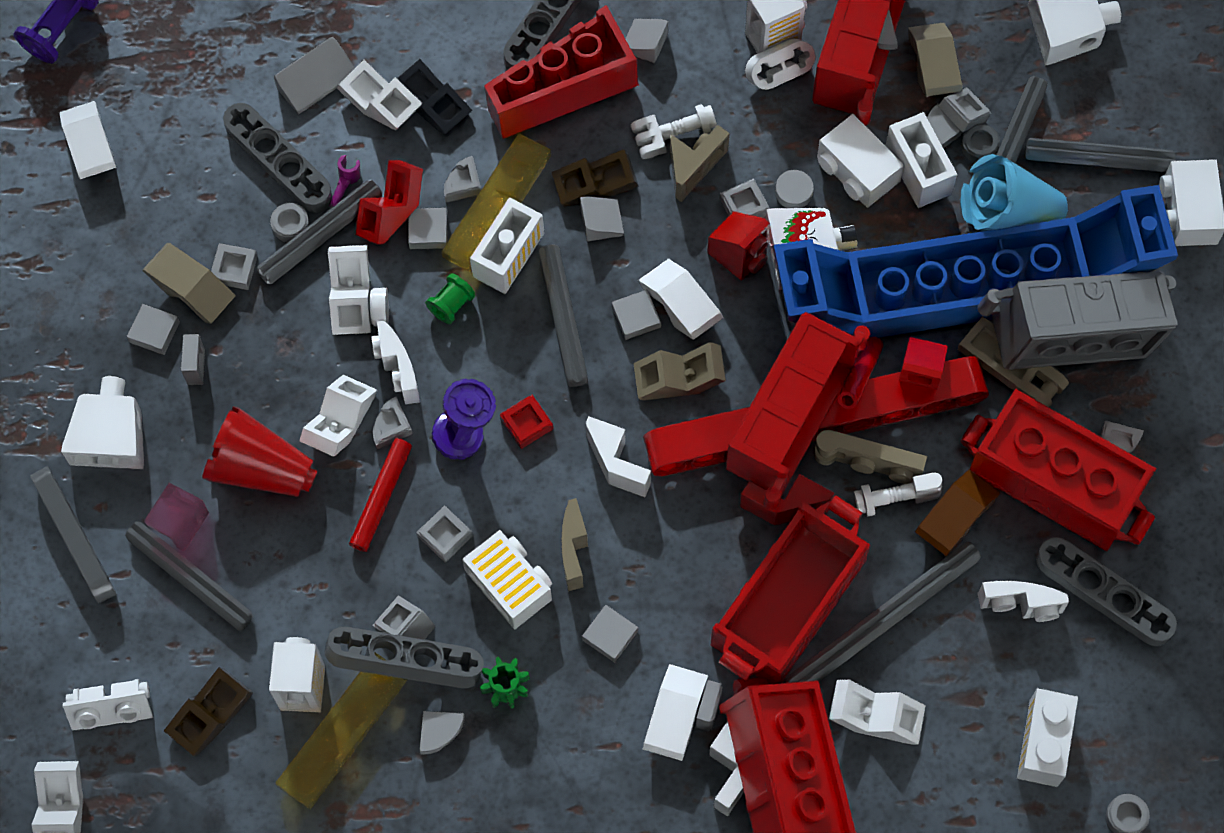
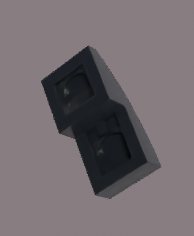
(440, 102)

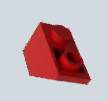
(740, 244)

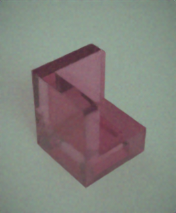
(177, 515)

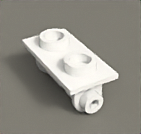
(91, 708)

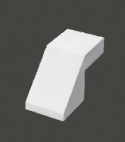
(377, 98)
(87, 140)
(349, 290)
(682, 297)
(340, 415)
(607, 444)
(675, 712)
(877, 714)
(723, 751)
(58, 797)

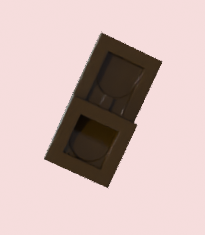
(595, 179)
(208, 712)

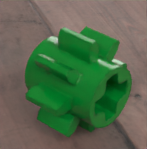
(514, 677)

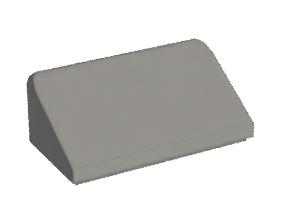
(314, 75)

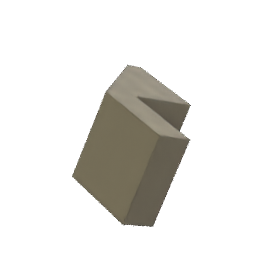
(936, 59)
(190, 281)
(675, 375)

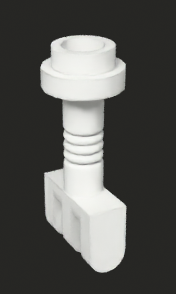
(655, 134)
(923, 489)

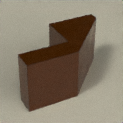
(957, 512)

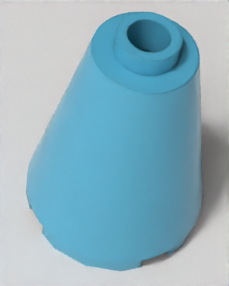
(1008, 196)

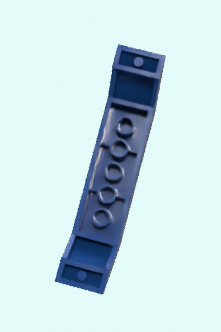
(947, 277)

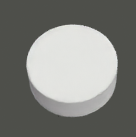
(379, 305)

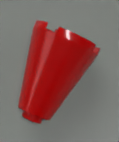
(257, 458)

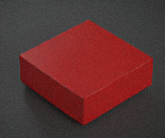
(526, 421)

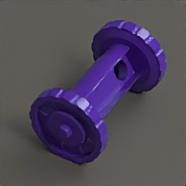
(55, 19)
(466, 409)

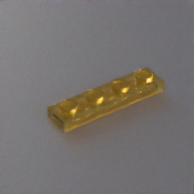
(510, 179)
(338, 736)

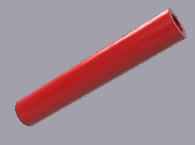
(860, 373)
(380, 495)

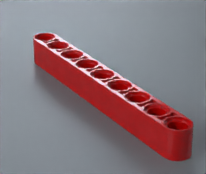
(882, 402)

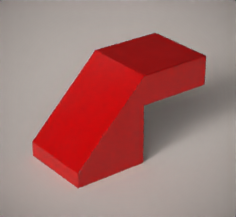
(382, 216)
(923, 363)
(802, 490)

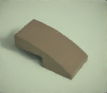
(573, 538)

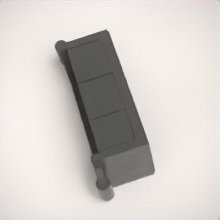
(1081, 318)

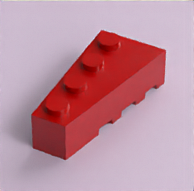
(564, 76)

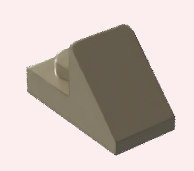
(692, 165)

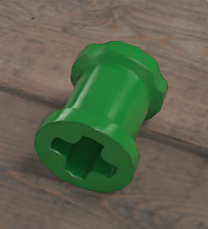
(450, 298)

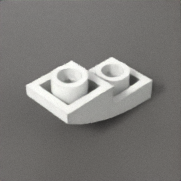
(396, 359)
(1034, 599)

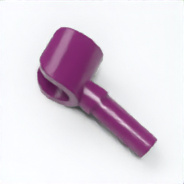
(346, 177)

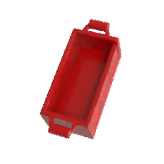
(850, 57)
(793, 404)
(1061, 470)
(791, 593)
(787, 758)

